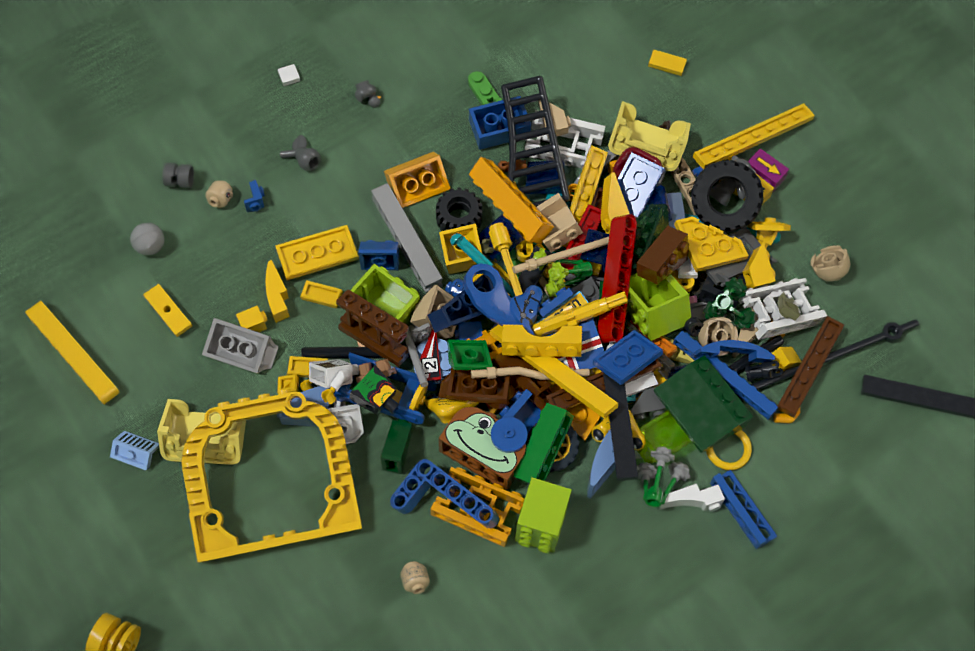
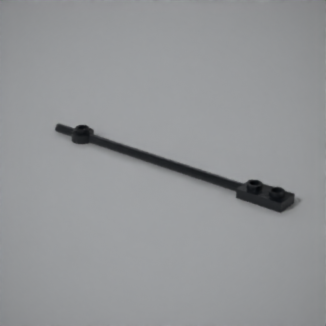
(892, 327)

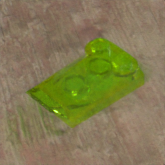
(663, 432)

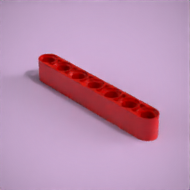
(617, 276)

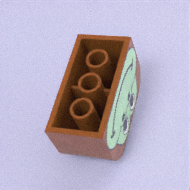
(470, 444)

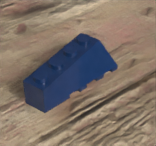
(460, 308)

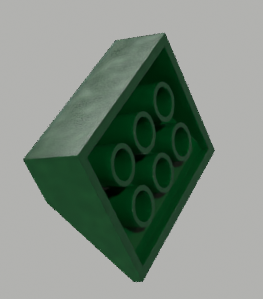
(703, 404)

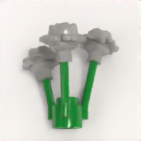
(654, 496)

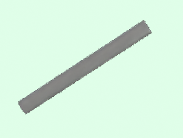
(415, 359)

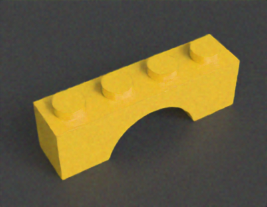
(564, 343)

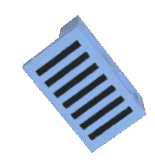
(133, 450)

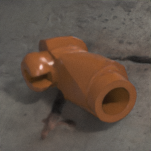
(504, 165)

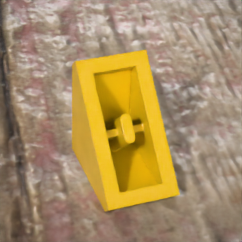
(786, 357)

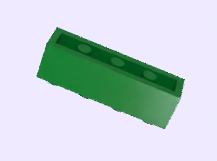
(544, 443)

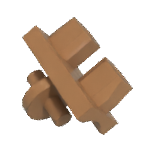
(382, 364)

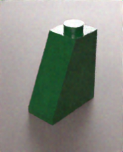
(396, 446)

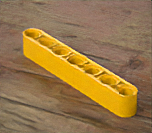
(72, 352)

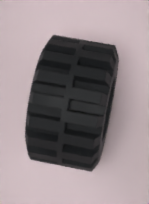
(458, 200)

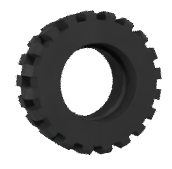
(738, 172)

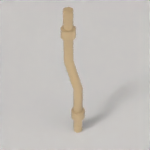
(492, 372)

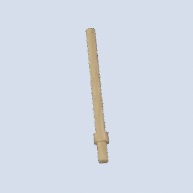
(532, 264)

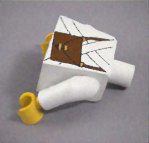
(330, 375)

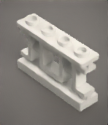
(578, 128)
(781, 325)

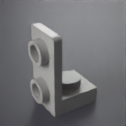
(420, 333)

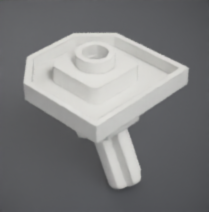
(349, 419)

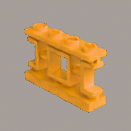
(484, 490)

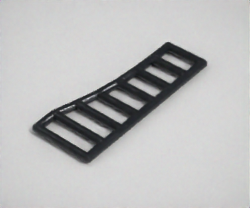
(550, 130)

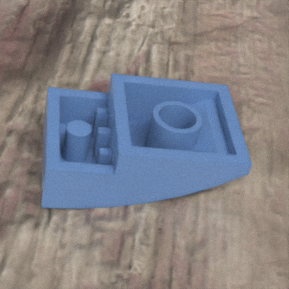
(602, 465)

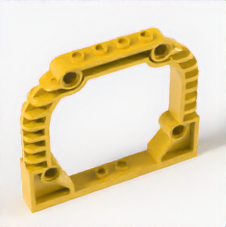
(214, 540)

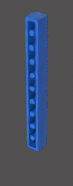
(737, 384)

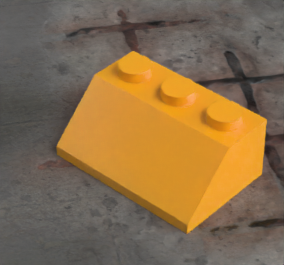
(417, 179)

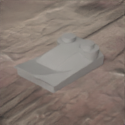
(240, 346)

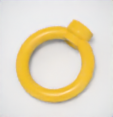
(733, 465)

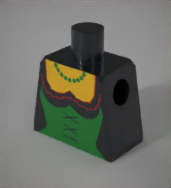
(375, 392)

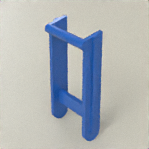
(401, 375)

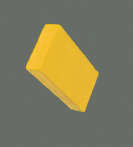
(667, 62)
(320, 294)
(300, 365)

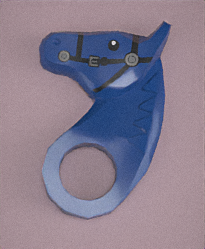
(498, 304)

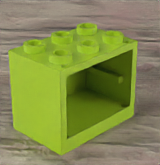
(387, 293)
(657, 307)
(542, 515)

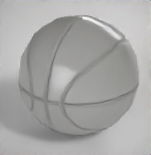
(147, 238)

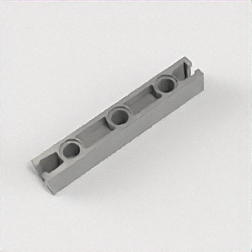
(406, 237)

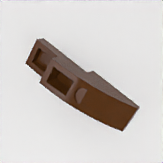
(537, 387)

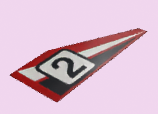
(430, 358)

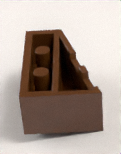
(664, 255)

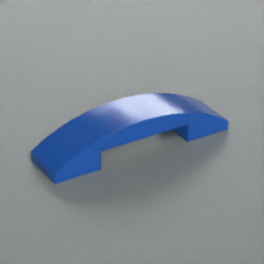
(756, 353)

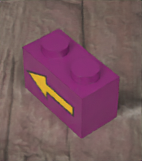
(768, 168)

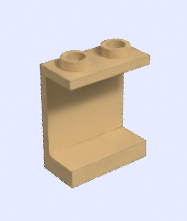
(562, 219)

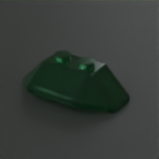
(649, 227)

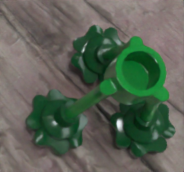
(723, 302)

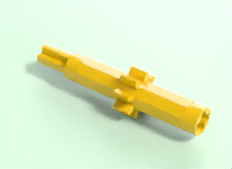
(573, 316)

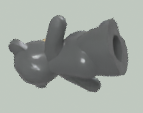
(726, 187)

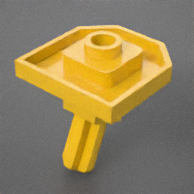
(768, 230)

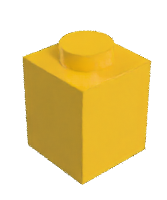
(252, 319)

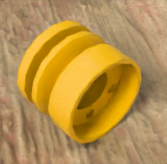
(111, 635)

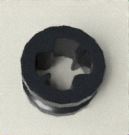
(689, 326)

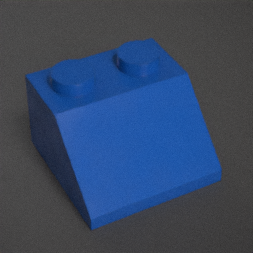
(379, 253)

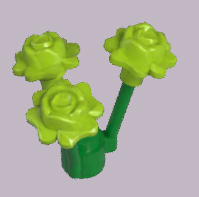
(558, 273)

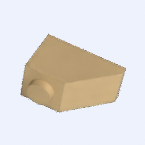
(560, 121)

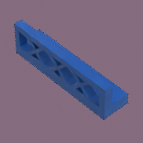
(740, 512)

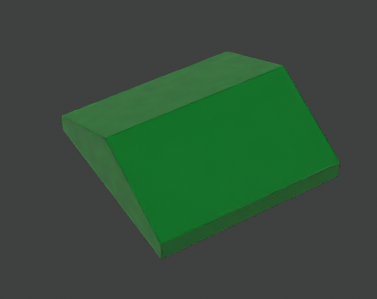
(468, 354)

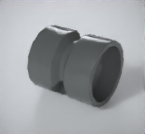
(178, 175)

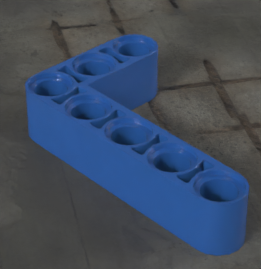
(448, 489)

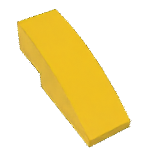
(276, 293)

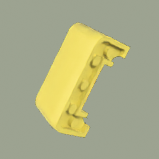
(659, 142)
(179, 423)

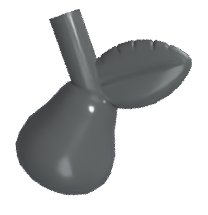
(307, 157)

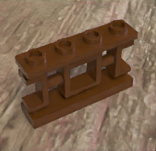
(373, 327)

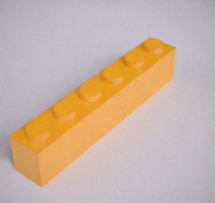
(511, 201)

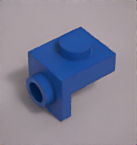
(255, 203)

